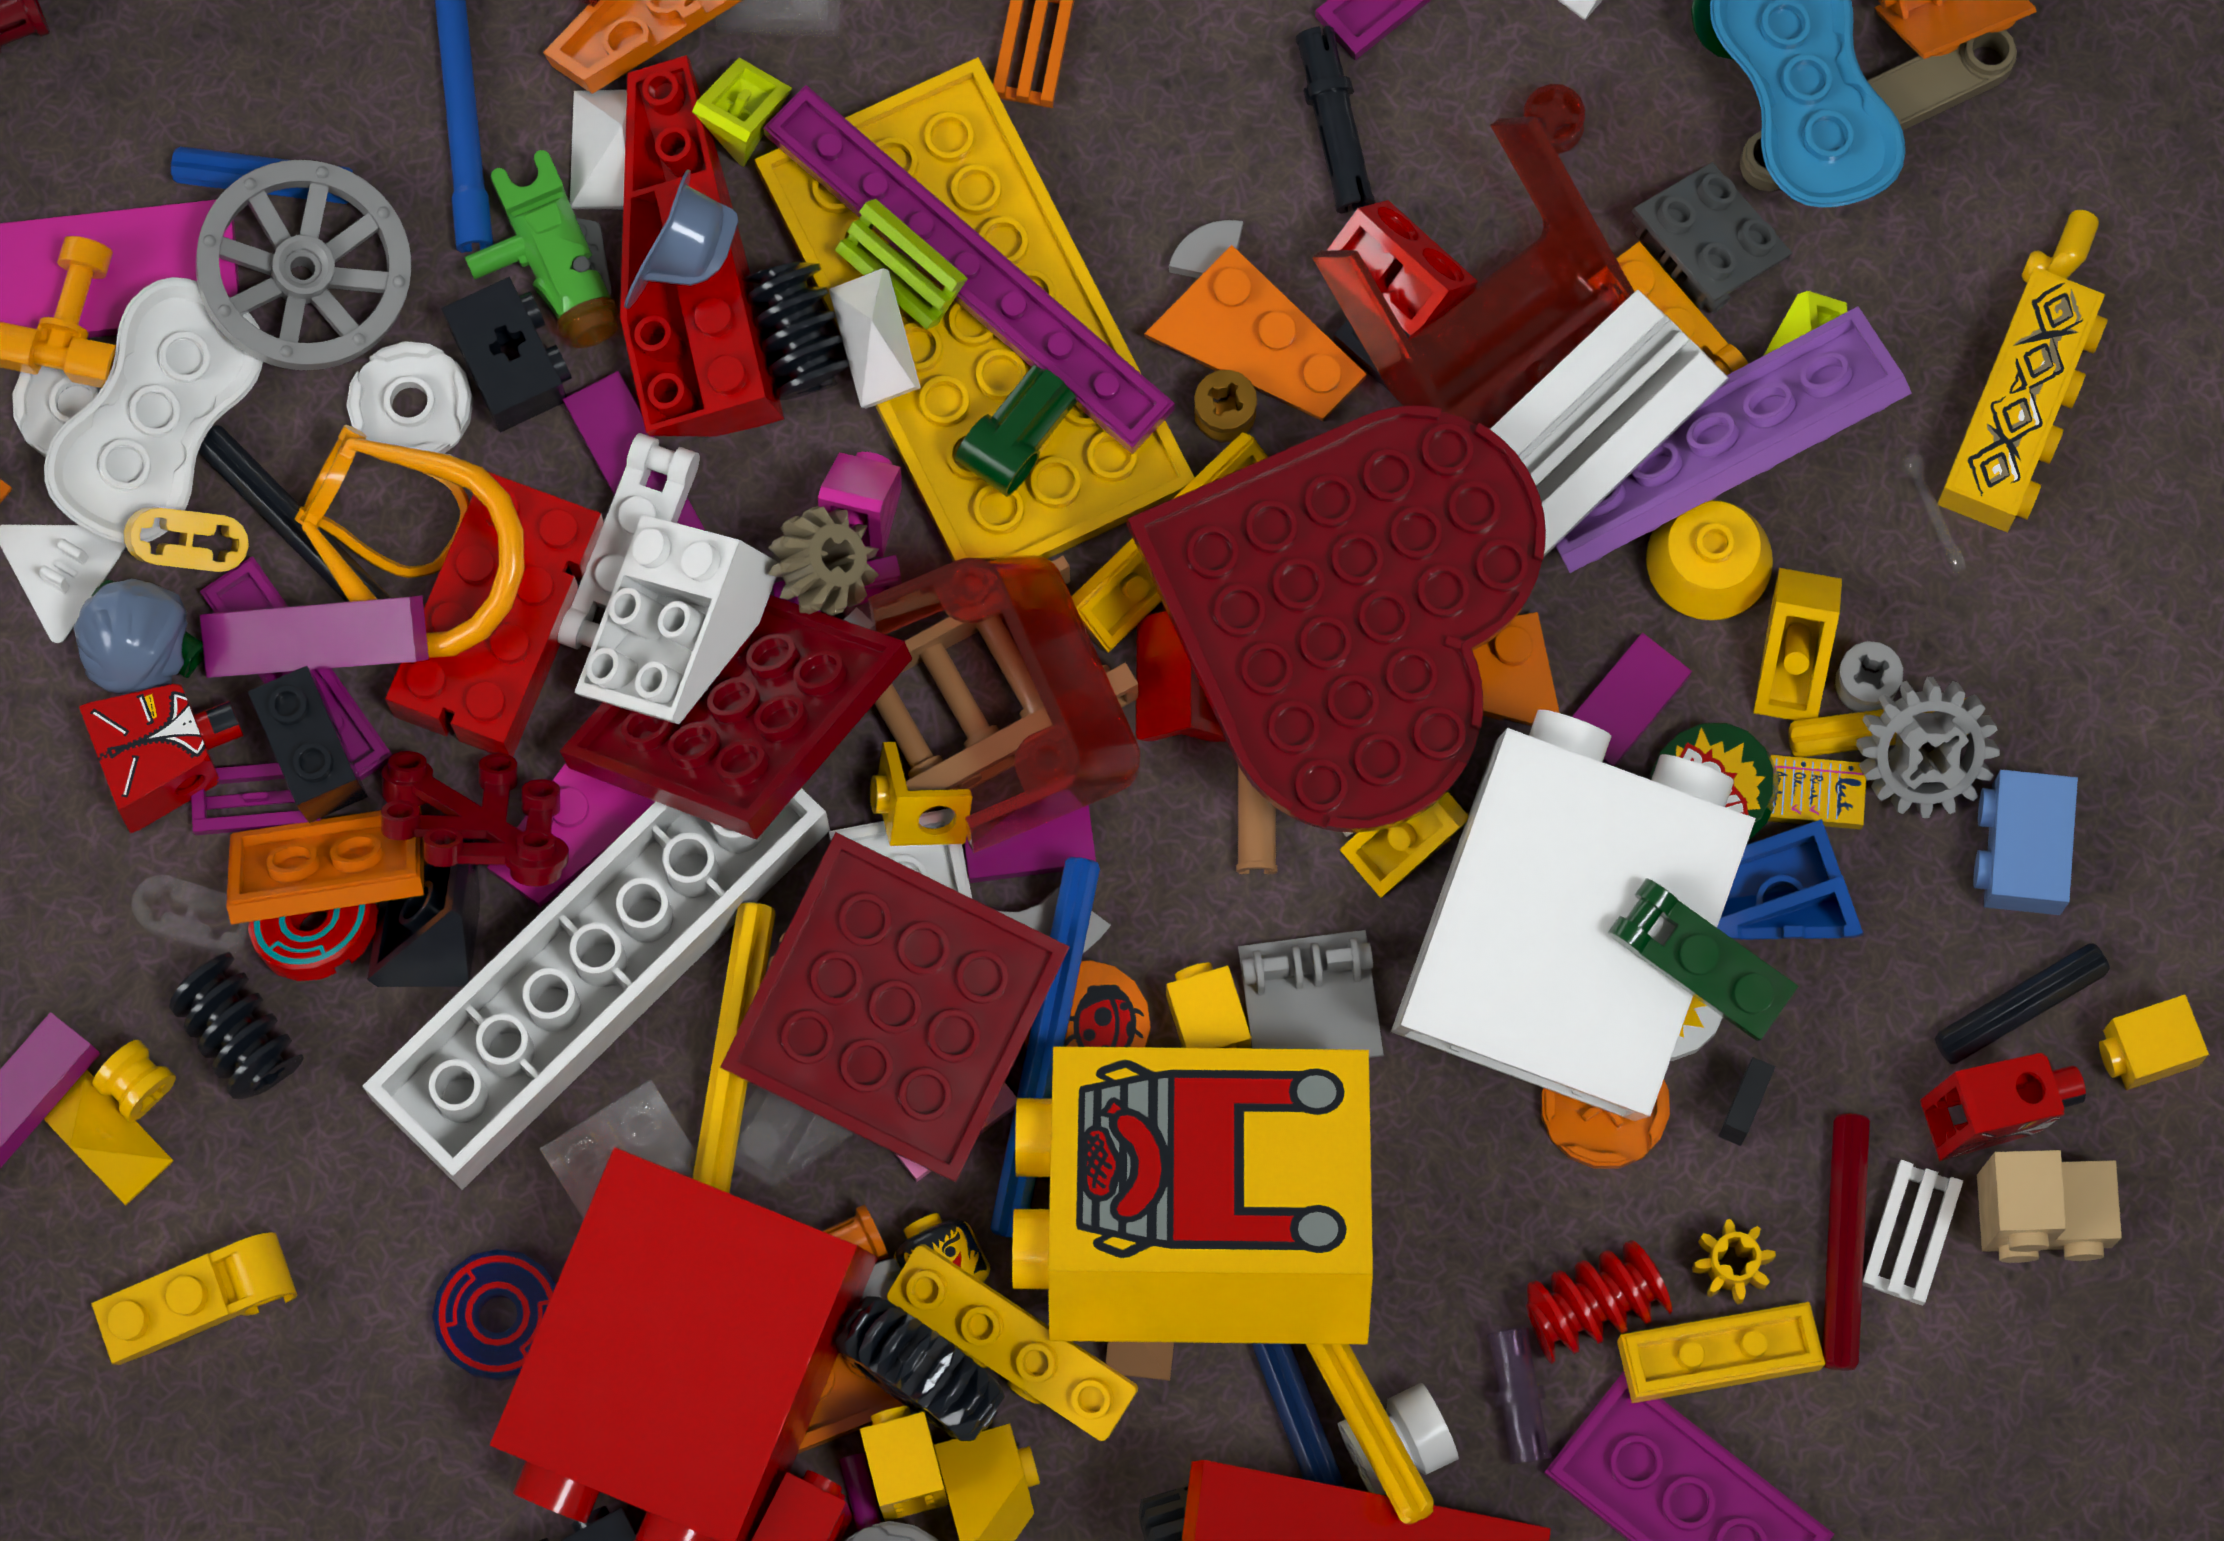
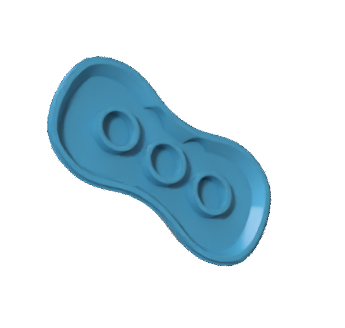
(1822, 122)

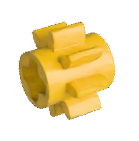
(1723, 1275)

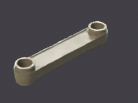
(1918, 91)

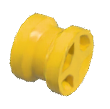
(133, 1080)

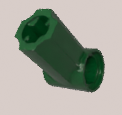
(1007, 444)

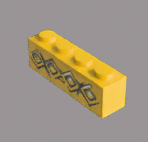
(2022, 400)

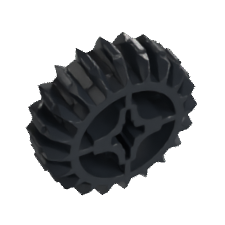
(919, 1368)

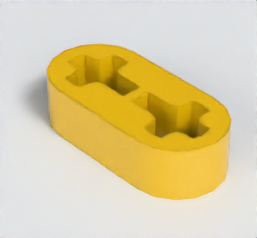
(185, 554)

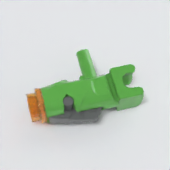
(561, 250)

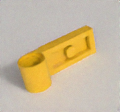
(194, 1297)

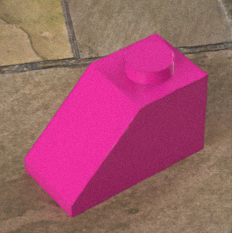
(868, 490)

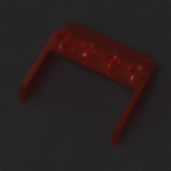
(1514, 323)

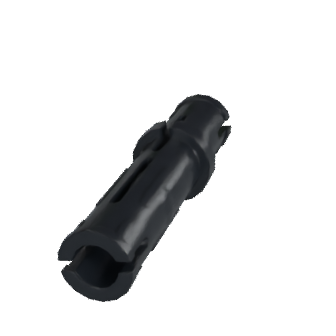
(1330, 97)

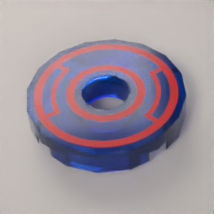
(463, 1297)

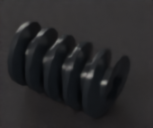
(795, 328)
(230, 1031)

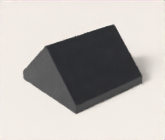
(430, 935)

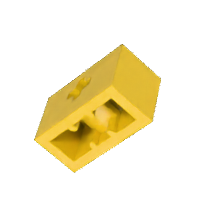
(903, 1463)

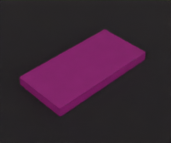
(1670, 1481)

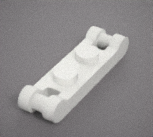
(628, 505)

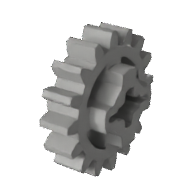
(1943, 729)

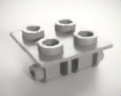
(1312, 993)

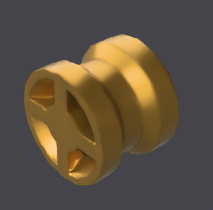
(1221, 419)

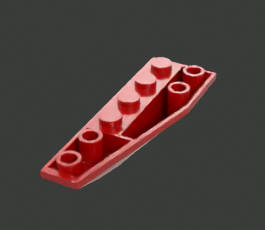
(693, 345)

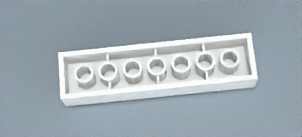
(580, 979)

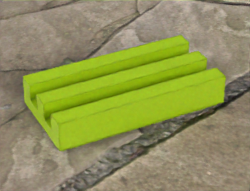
(912, 289)

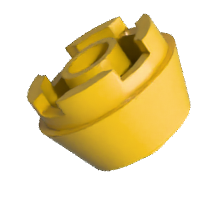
(1710, 561)

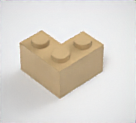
(2047, 1204)

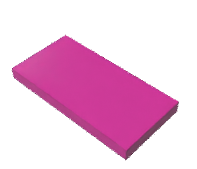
(145, 247)

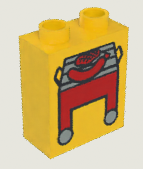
(1200, 1195)

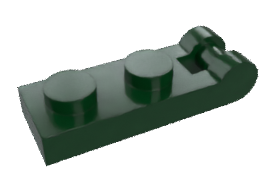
(1705, 961)

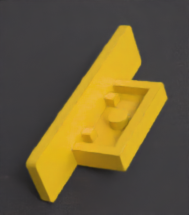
(1012, 1343)

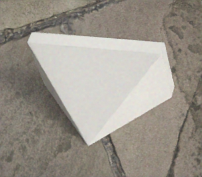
(598, 149)
(874, 338)

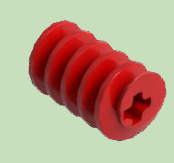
(1595, 1298)

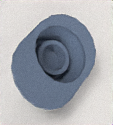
(690, 243)

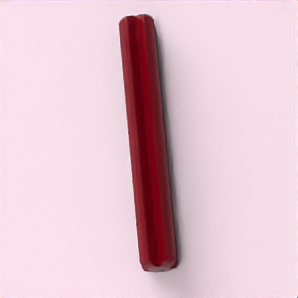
(1846, 1241)

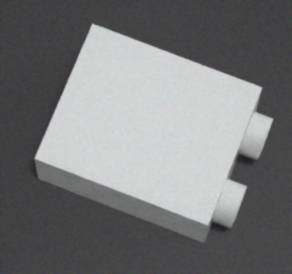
(1520, 937)

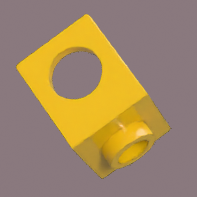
(903, 807)

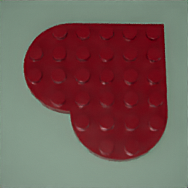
(1345, 604)

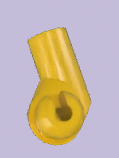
(2071, 249)

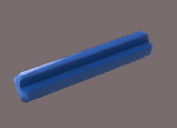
(223, 168)

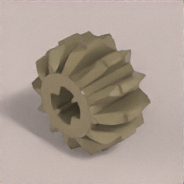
(826, 537)

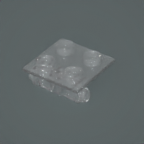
(632, 1123)

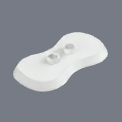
(149, 419)

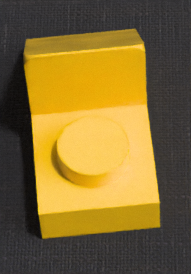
(1395, 852)

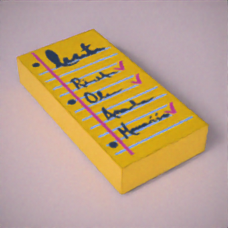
(1819, 790)

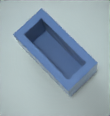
(2027, 842)

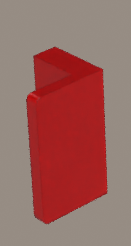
(1168, 689)

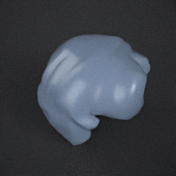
(131, 636)

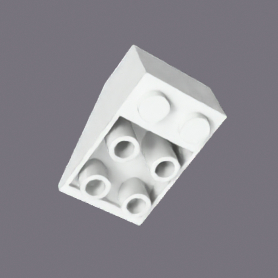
(674, 618)

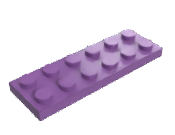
(1747, 428)

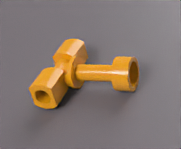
(60, 340)

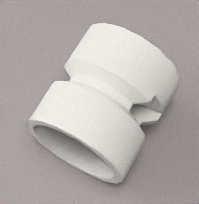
(1419, 1428)

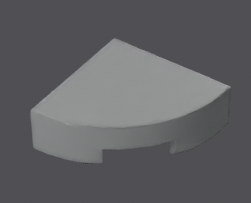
(1204, 247)

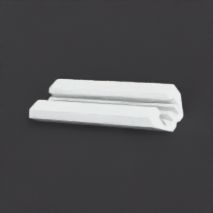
(1607, 410)

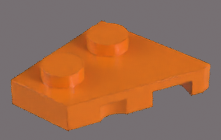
(1516, 672)

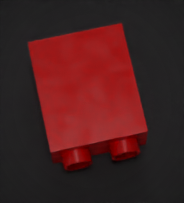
(679, 1356)

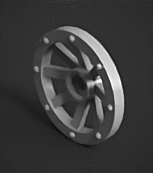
(303, 251)

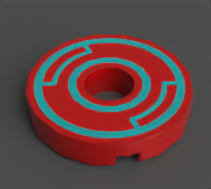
(315, 952)

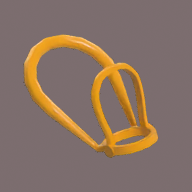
(455, 475)

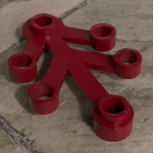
(531, 855)

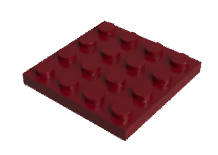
(755, 728)
(895, 1007)

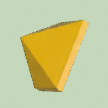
(106, 1141)

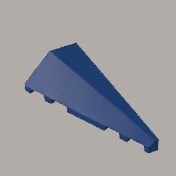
(1790, 890)

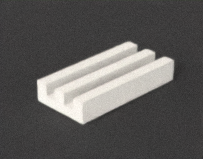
(1928, 1180)

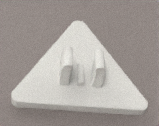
(58, 569)

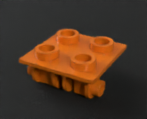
(1943, 25)

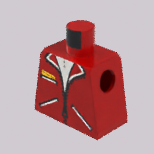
(156, 749)
(2000, 1103)

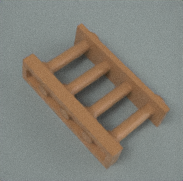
(987, 747)

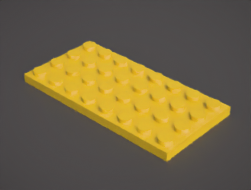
(970, 157)

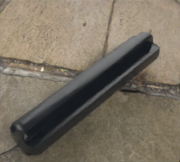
(2022, 1003)

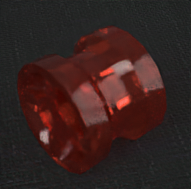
(1557, 106)

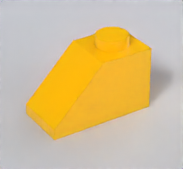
(1798, 645)
(988, 1484)

